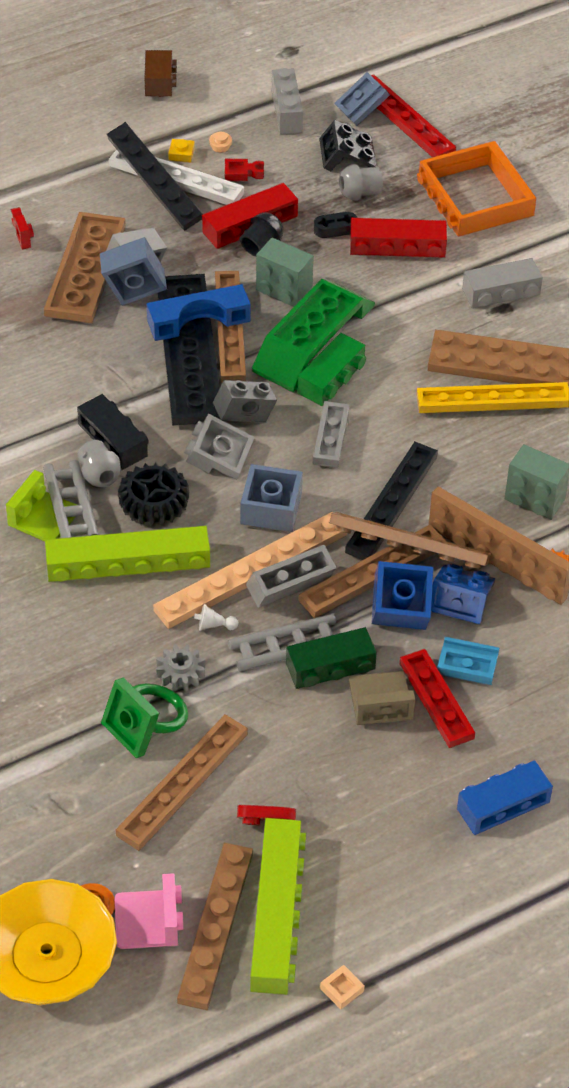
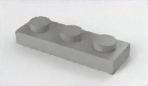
(331, 434)

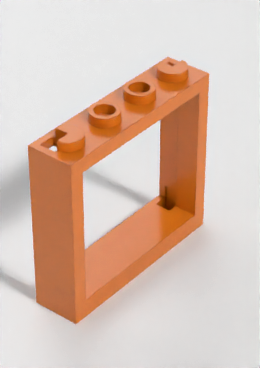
(467, 159)

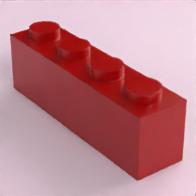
(229, 222)
(398, 237)

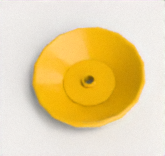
(57, 919)

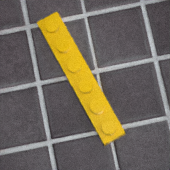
(493, 397)

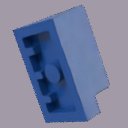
(461, 593)

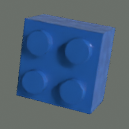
(402, 595)

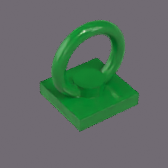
(134, 719)

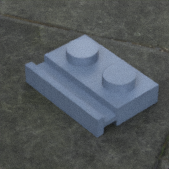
(362, 99)

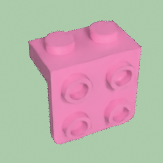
(149, 916)

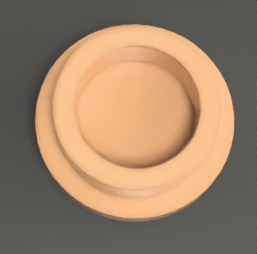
(220, 141)

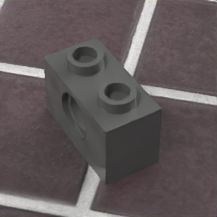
(244, 401)

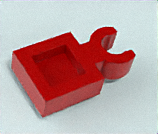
(240, 169)
(23, 230)

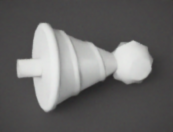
(211, 619)

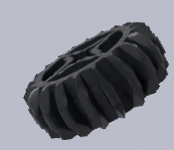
(153, 494)

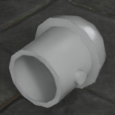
(360, 182)
(98, 464)

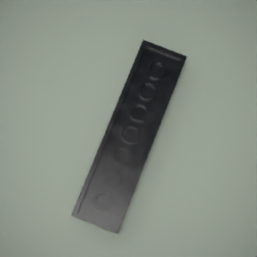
(190, 359)

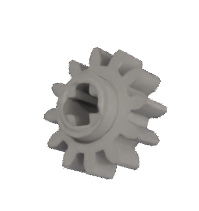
(180, 667)

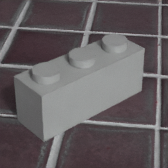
(287, 101)
(502, 283)
(290, 576)

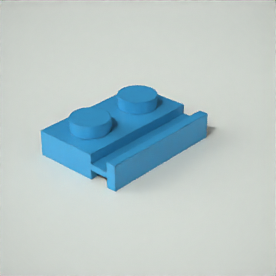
(468, 660)

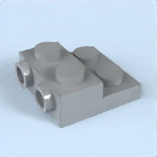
(218, 447)

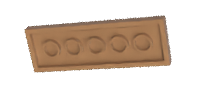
(79, 276)
(497, 359)
(508, 548)

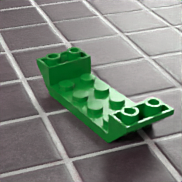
(306, 331)

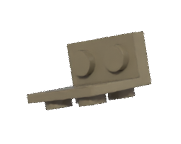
(381, 698)

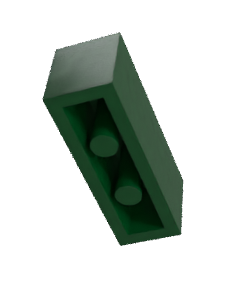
(331, 658)

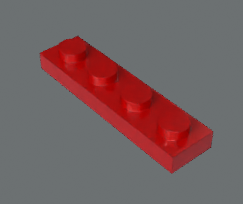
(437, 698)

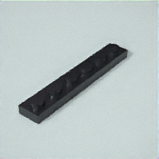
(155, 176)
(394, 497)

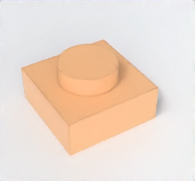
(342, 987)

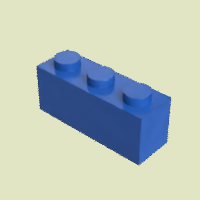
(504, 797)

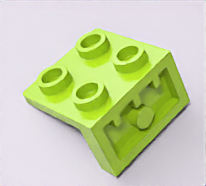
(33, 511)

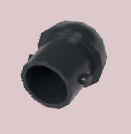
(262, 229)

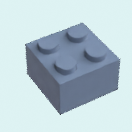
(133, 271)
(271, 498)

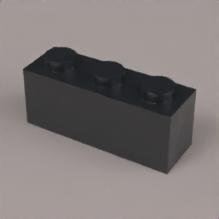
(106, 423)

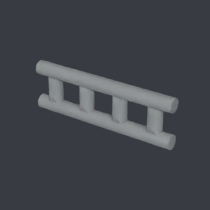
(79, 491)
(270, 637)

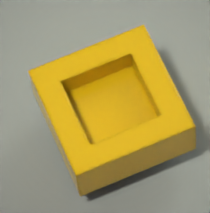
(181, 150)

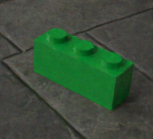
(331, 369)

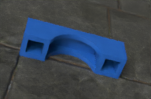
(225, 304)

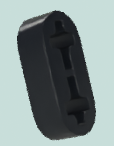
(334, 224)

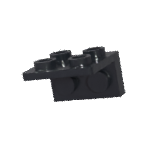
(344, 141)

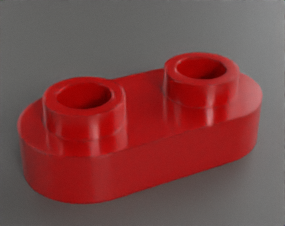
(254, 813)

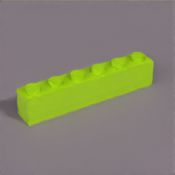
(127, 553)
(276, 907)

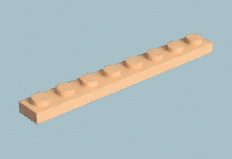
(235, 576)

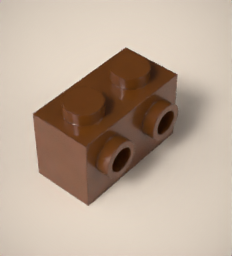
(159, 73)

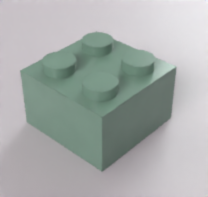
(284, 272)
(537, 481)

